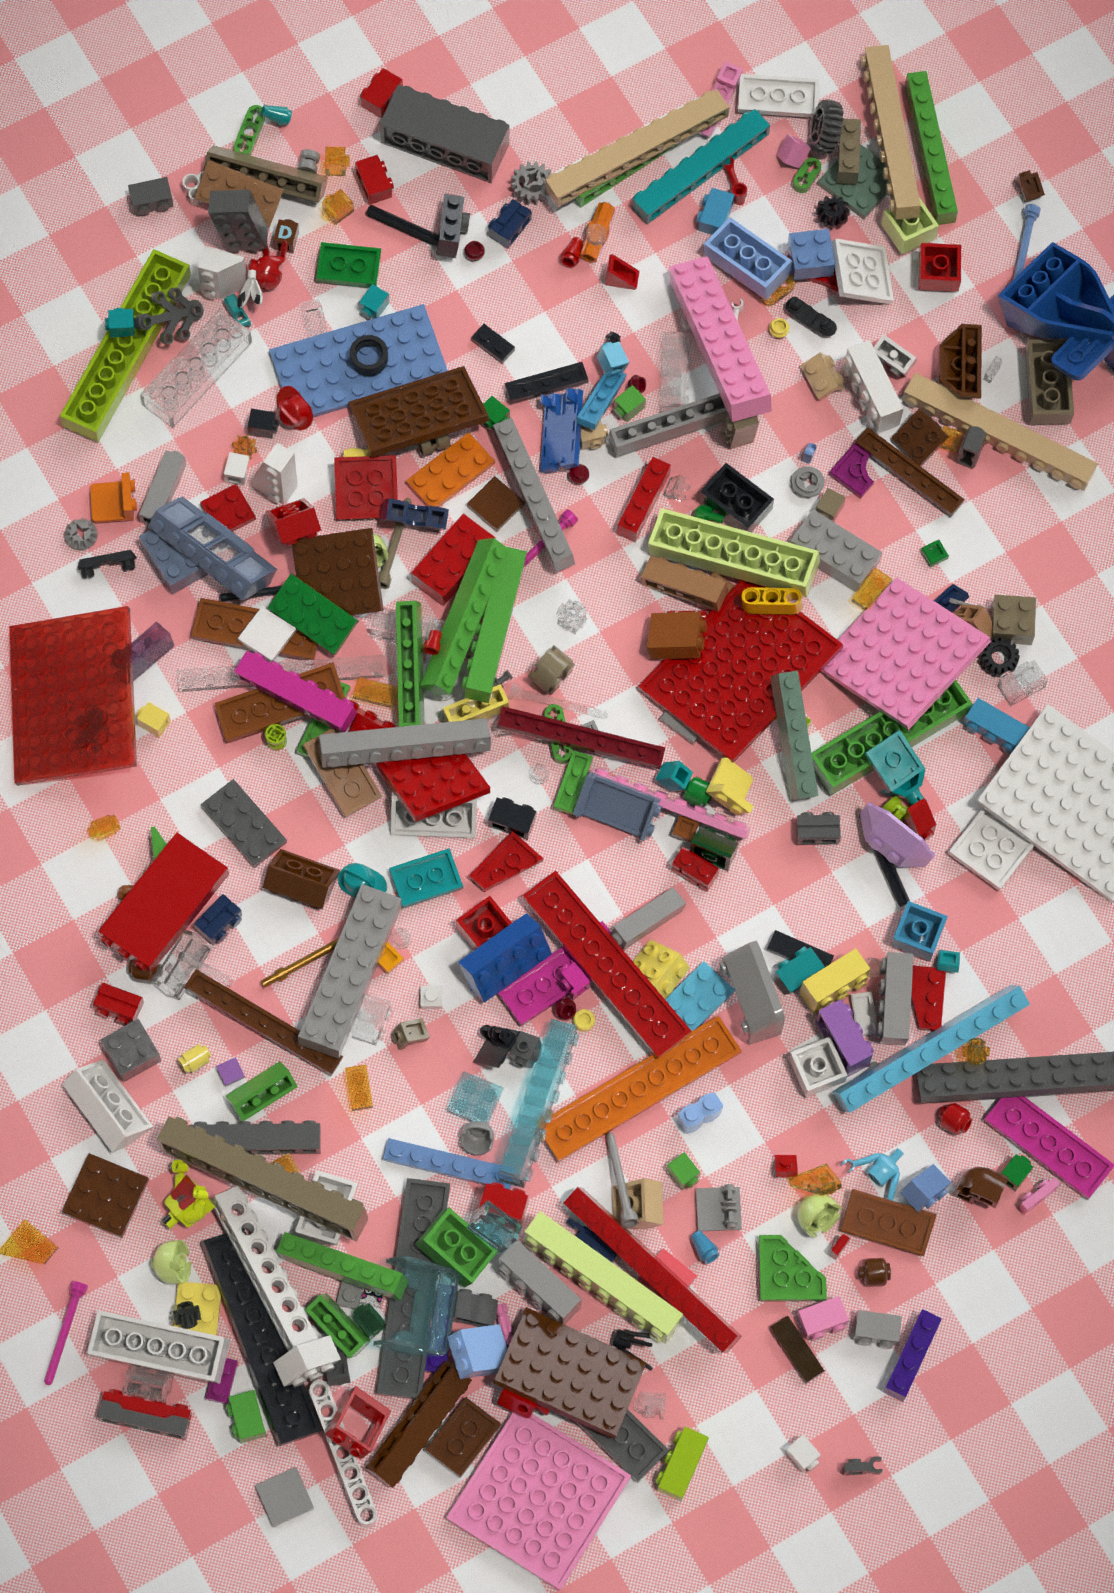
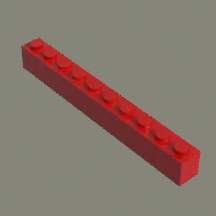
(652, 1270)

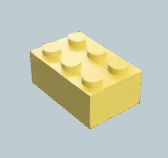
(835, 981)

